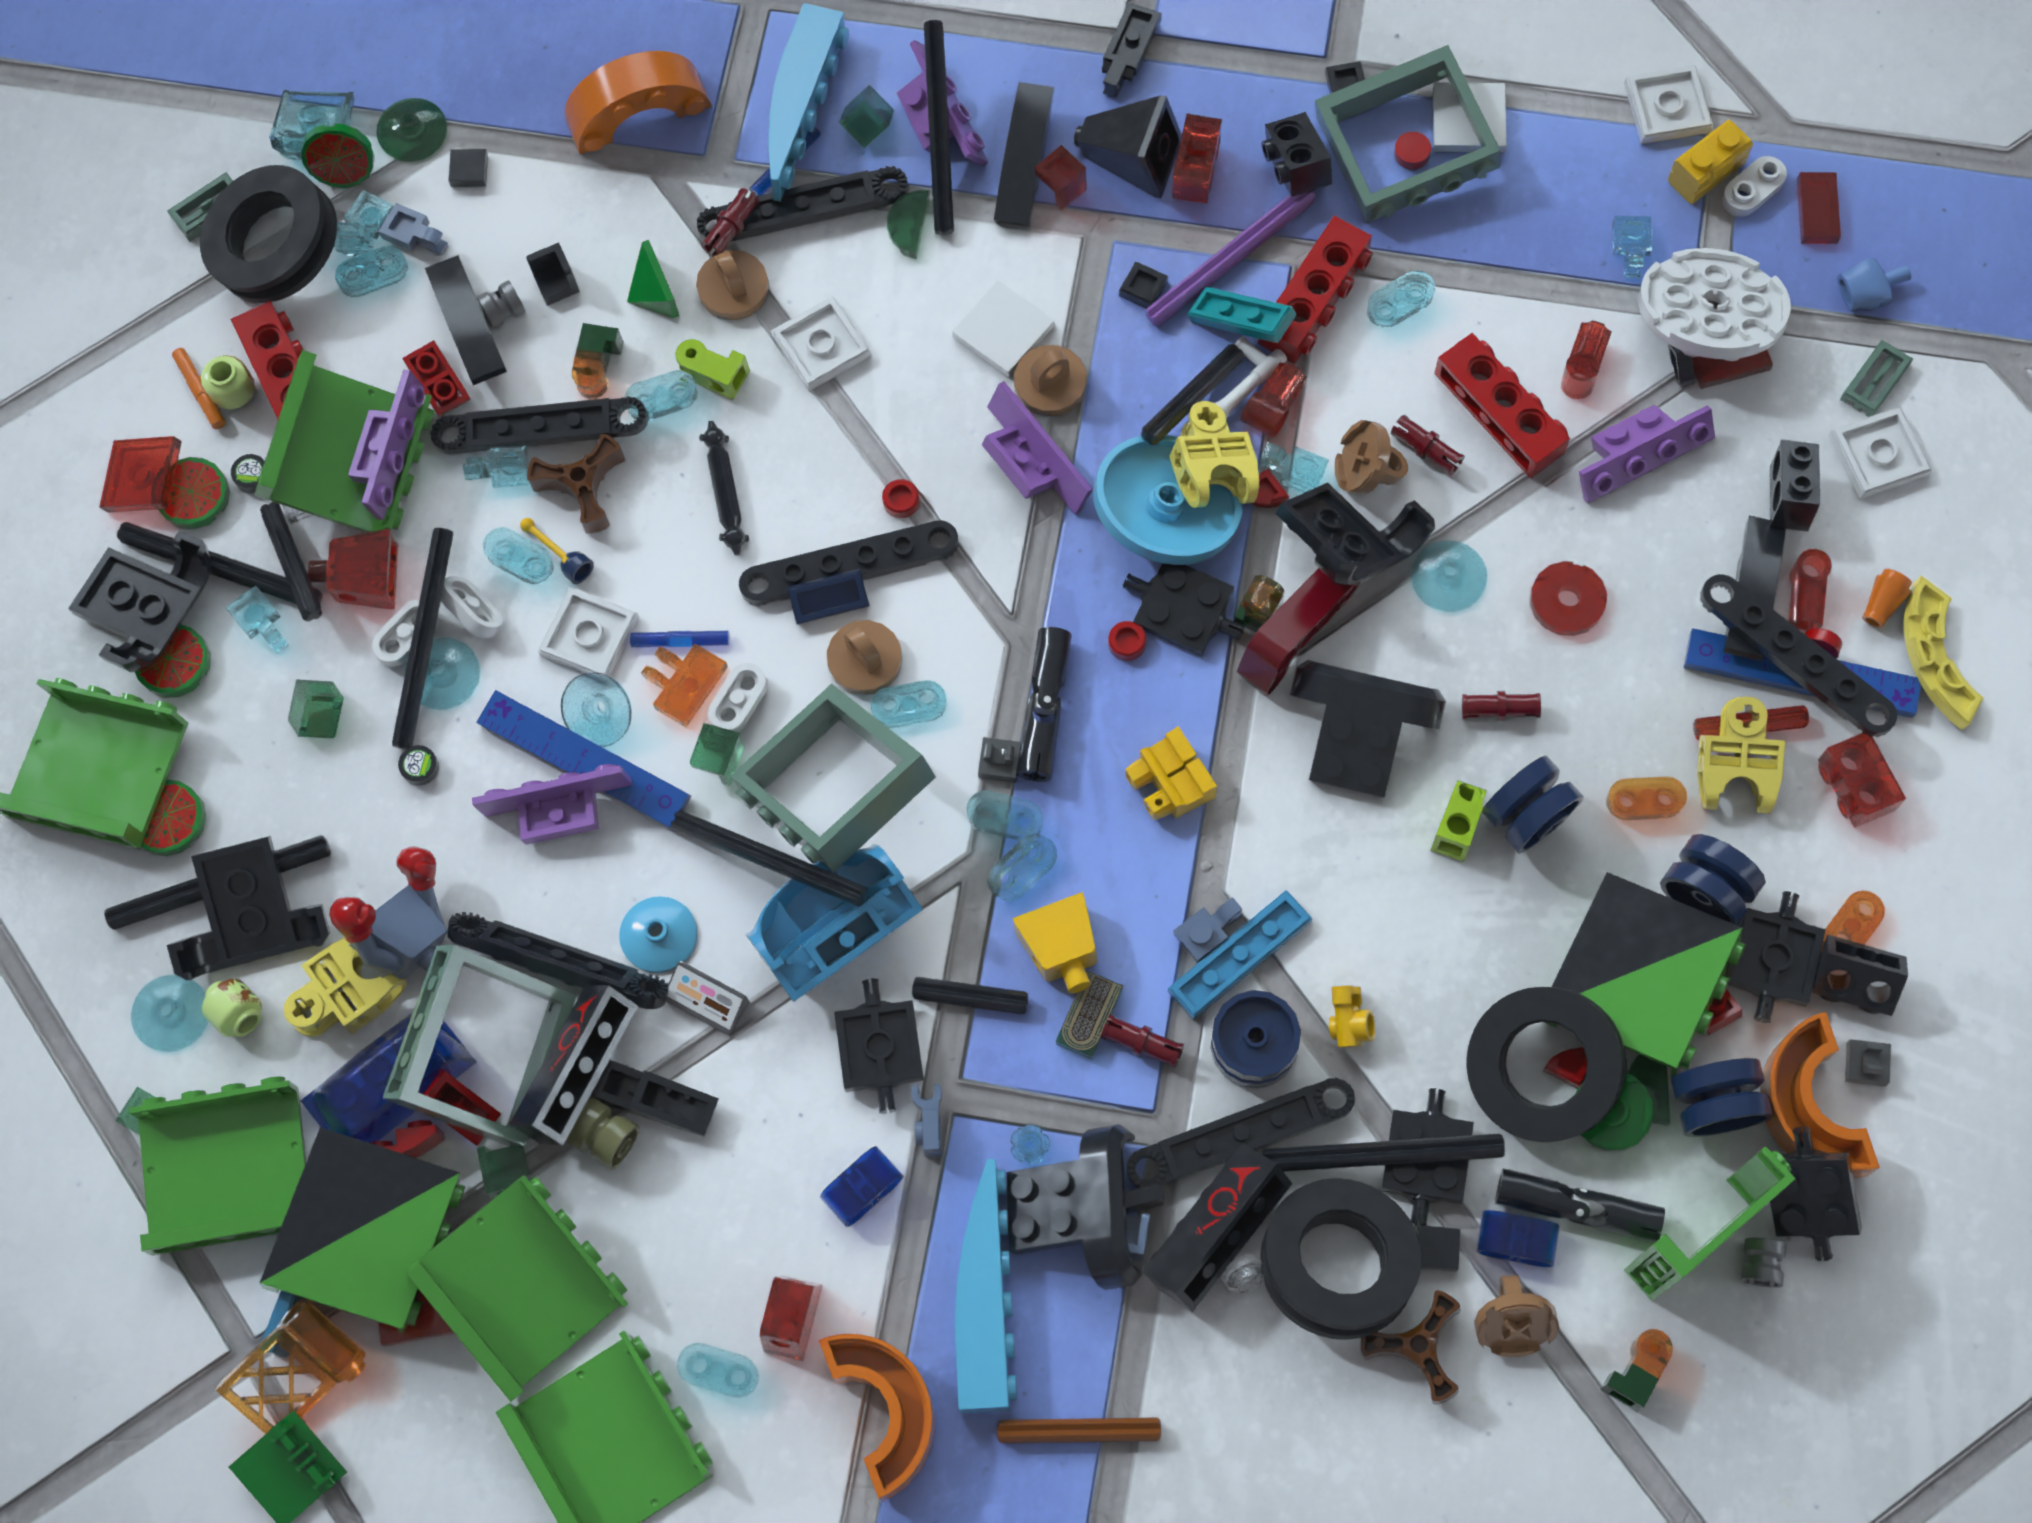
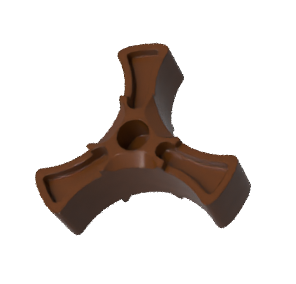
(580, 480)
(1420, 1346)

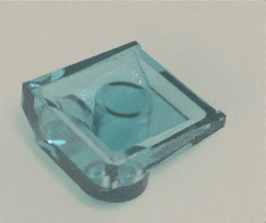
(301, 113)

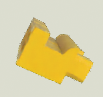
(1176, 774)

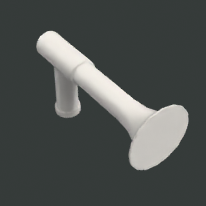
(1264, 369)

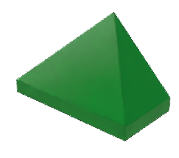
(650, 286)

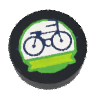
(247, 471)
(418, 765)

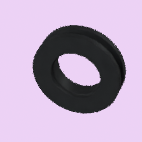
(238, 210)
(1490, 1078)
(1322, 1309)

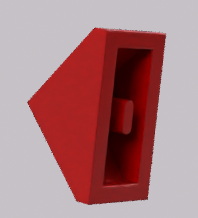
(451, 1091)

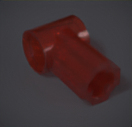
(1585, 359)
(1271, 406)
(1808, 592)

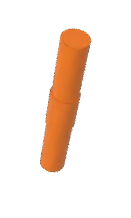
(194, 383)

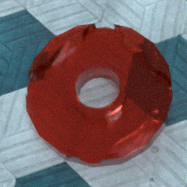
(1560, 617)

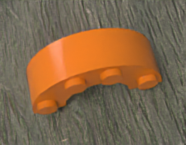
(628, 87)
(1789, 1087)
(908, 1400)

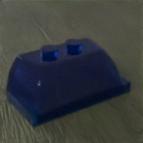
(353, 1095)

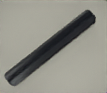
(1192, 393)
(291, 561)

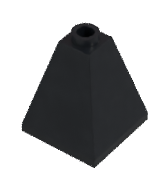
(1133, 142)

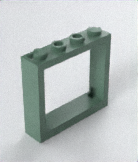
(1387, 87)
(868, 814)
(426, 1024)

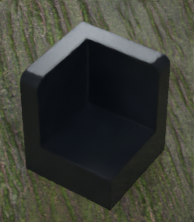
(552, 274)

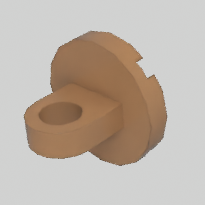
(732, 284)
(1050, 380)
(1366, 459)
(864, 657)
(1515, 1321)

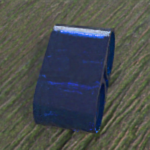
(861, 1186)
(1518, 1238)

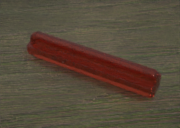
(1778, 720)

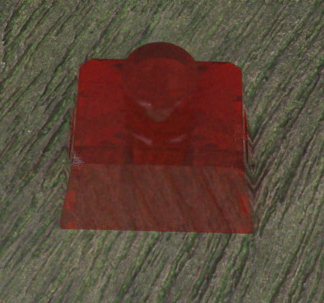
(360, 569)
(789, 1316)

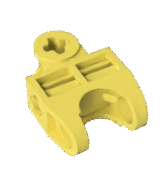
(1212, 455)
(1742, 739)
(330, 1004)

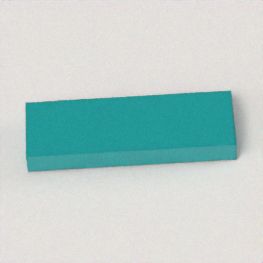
(1242, 314)

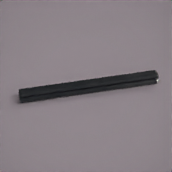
(938, 127)
(220, 565)
(422, 638)
(770, 858)
(189, 891)
(1388, 1152)

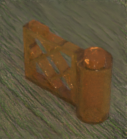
(314, 1344)

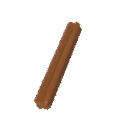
(1079, 1430)

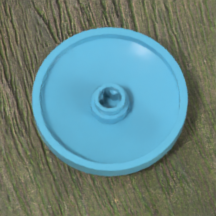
(1148, 512)

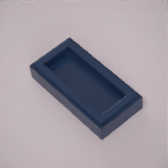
(828, 596)

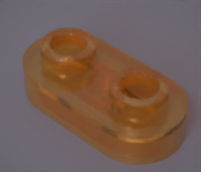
(1644, 798)
(1852, 922)

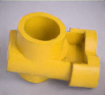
(1350, 1024)

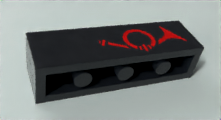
(574, 1065)
(1217, 1227)

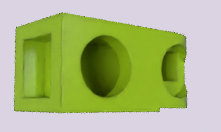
(712, 369)
(1459, 821)

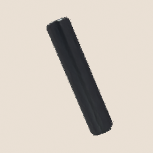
(970, 995)

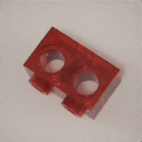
(1196, 158)
(1871, 776)

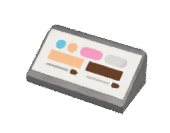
(706, 998)

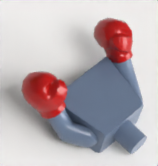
(403, 929)

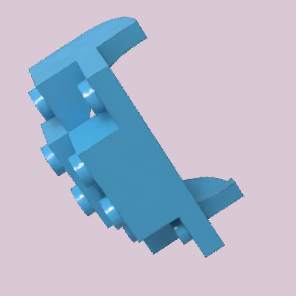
(829, 927)

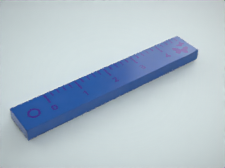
(1706, 655)
(579, 755)

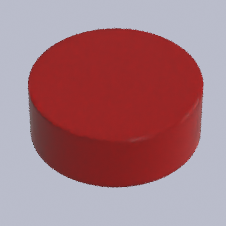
(1412, 150)
(900, 498)
(1826, 639)
(1127, 640)

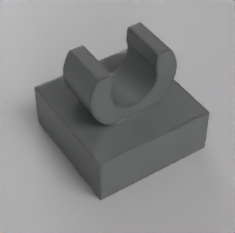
(999, 759)
(1868, 1062)

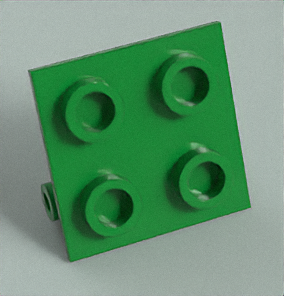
(287, 1469)

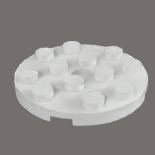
(1749, 312)

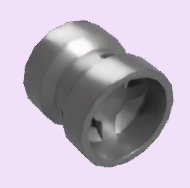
(501, 304)
(1763, 1265)

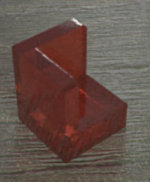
(1063, 175)

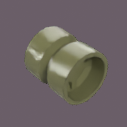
(605, 1135)

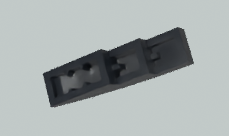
(1022, 153)
(465, 320)
(1758, 572)
(655, 1098)

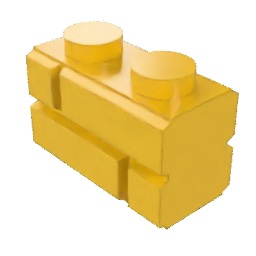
(1710, 161)

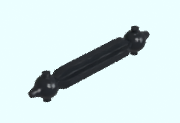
(724, 488)

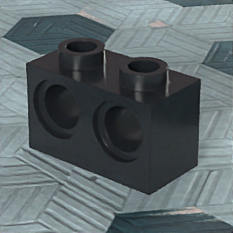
(1297, 154)
(1794, 485)
(1863, 967)

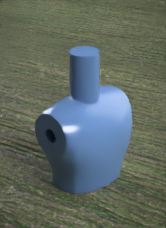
(1868, 284)

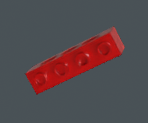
(1337, 243)
(259, 330)
(1504, 424)

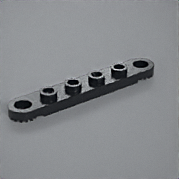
(815, 202)
(539, 425)
(872, 555)
(1798, 655)
(555, 959)
(1254, 1126)

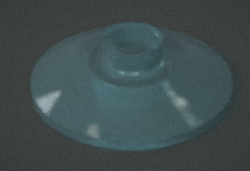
(1447, 591)
(458, 678)
(582, 712)
(181, 1025)

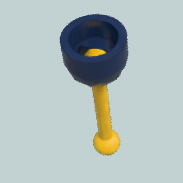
(573, 565)

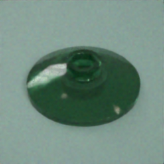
(416, 140)

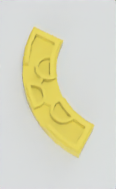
(1924, 638)

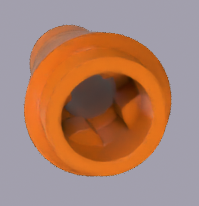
(1886, 596)

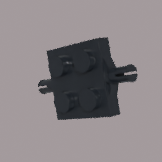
(1184, 606)
(1777, 957)
(878, 1046)
(1429, 1180)
(1820, 1199)

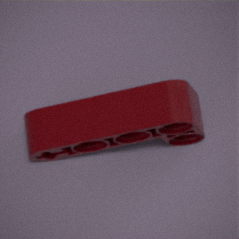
(1291, 629)

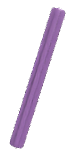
(1228, 257)

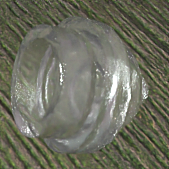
(1244, 1273)

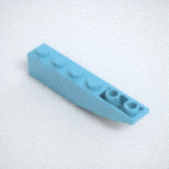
(801, 87)
(983, 1304)

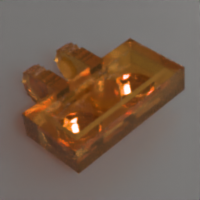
(689, 684)

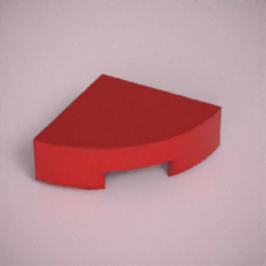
(1270, 491)
(1568, 1066)

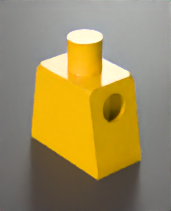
(1059, 941)

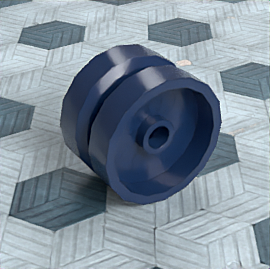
(1532, 804)
(1713, 878)
(1250, 1016)
(1722, 1097)

